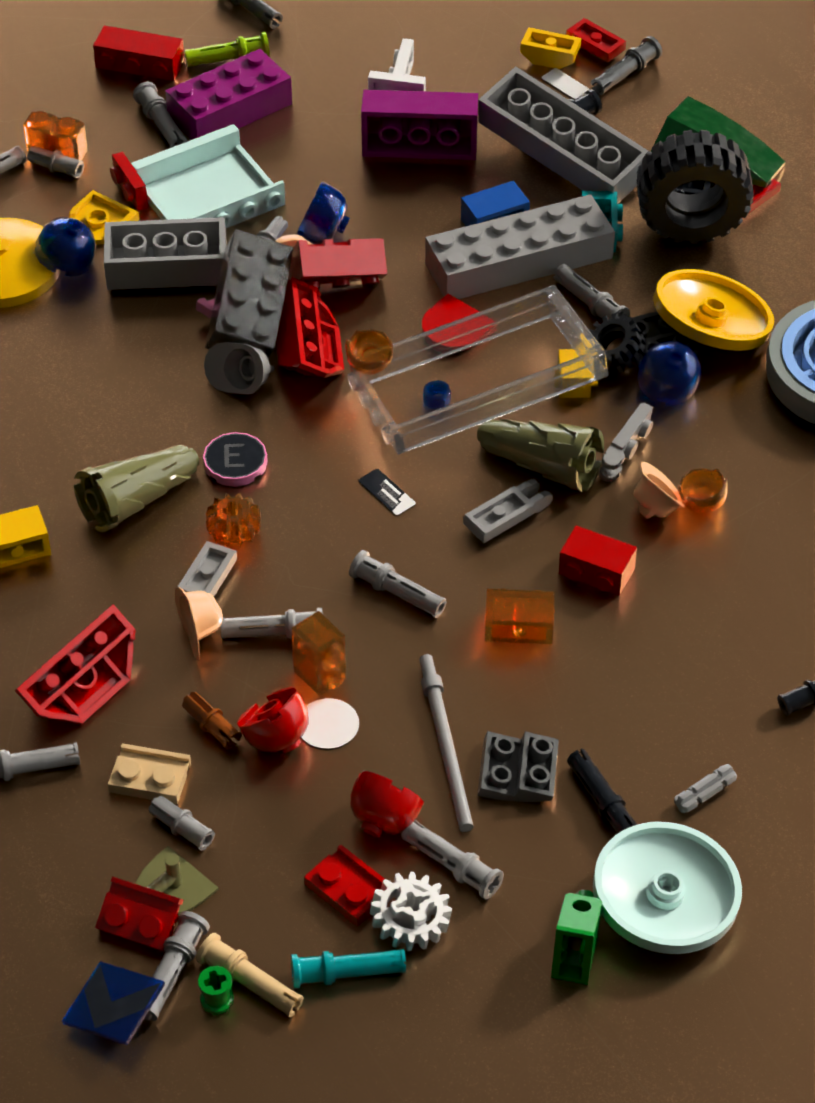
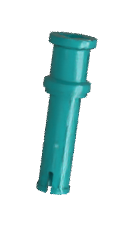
(328, 967)

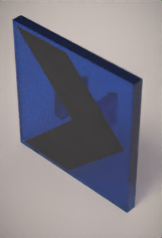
(113, 1003)

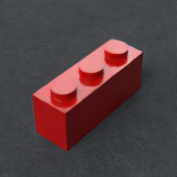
(138, 53)

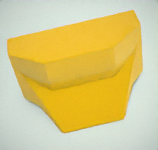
(549, 48)

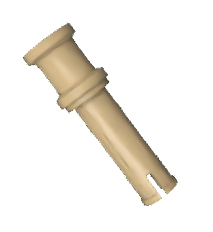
(217, 953)

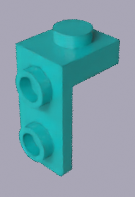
(613, 212)

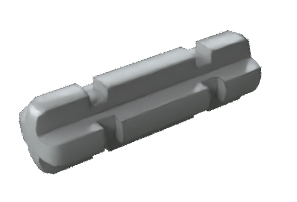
(705, 788)

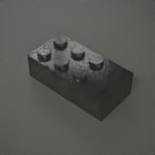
(250, 292)

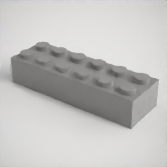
(560, 134)
(519, 247)

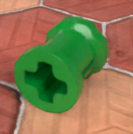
(216, 990)

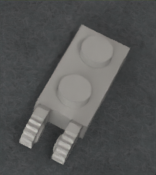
(626, 442)
(506, 510)

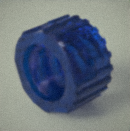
(433, 388)

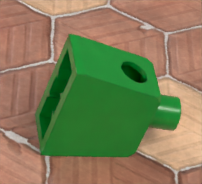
(580, 919)

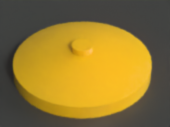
(20, 271)
(713, 309)

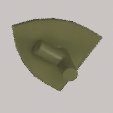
(178, 878)

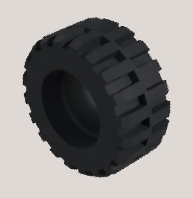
(692, 159)

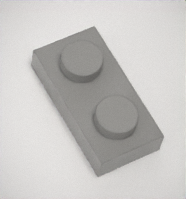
(209, 569)

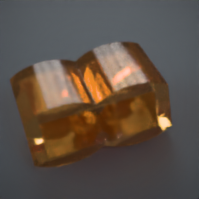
(55, 134)

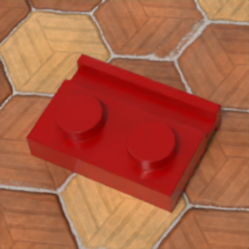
(345, 884)
(138, 913)

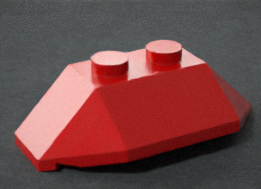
(308, 333)
(83, 671)

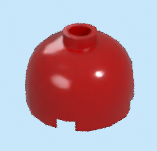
(276, 723)
(382, 805)

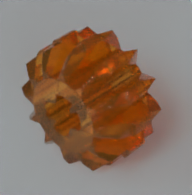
(233, 519)

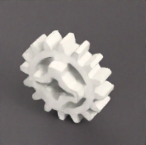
(408, 915)

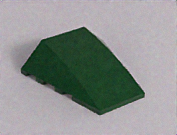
(697, 116)

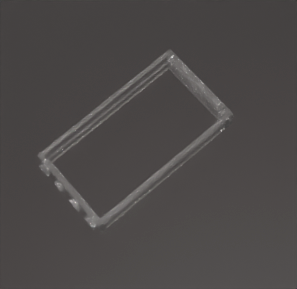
(471, 331)

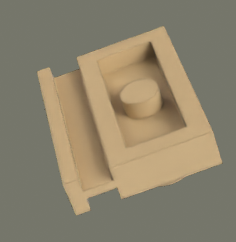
(149, 773)

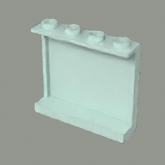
(209, 180)

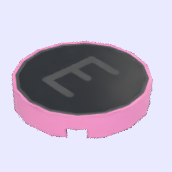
(235, 459)

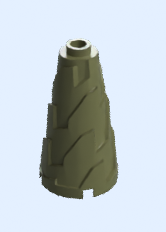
(557, 452)
(126, 486)

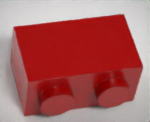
(597, 560)

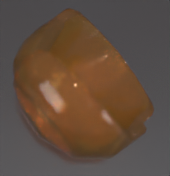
(369, 351)
(703, 490)

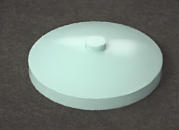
(667, 887)

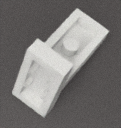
(399, 75)

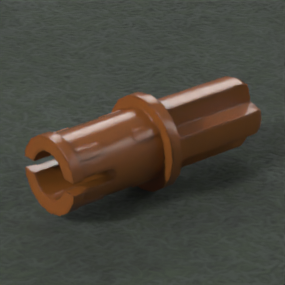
(211, 720)

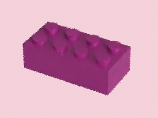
(229, 95)
(419, 124)

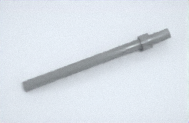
(433, 689)

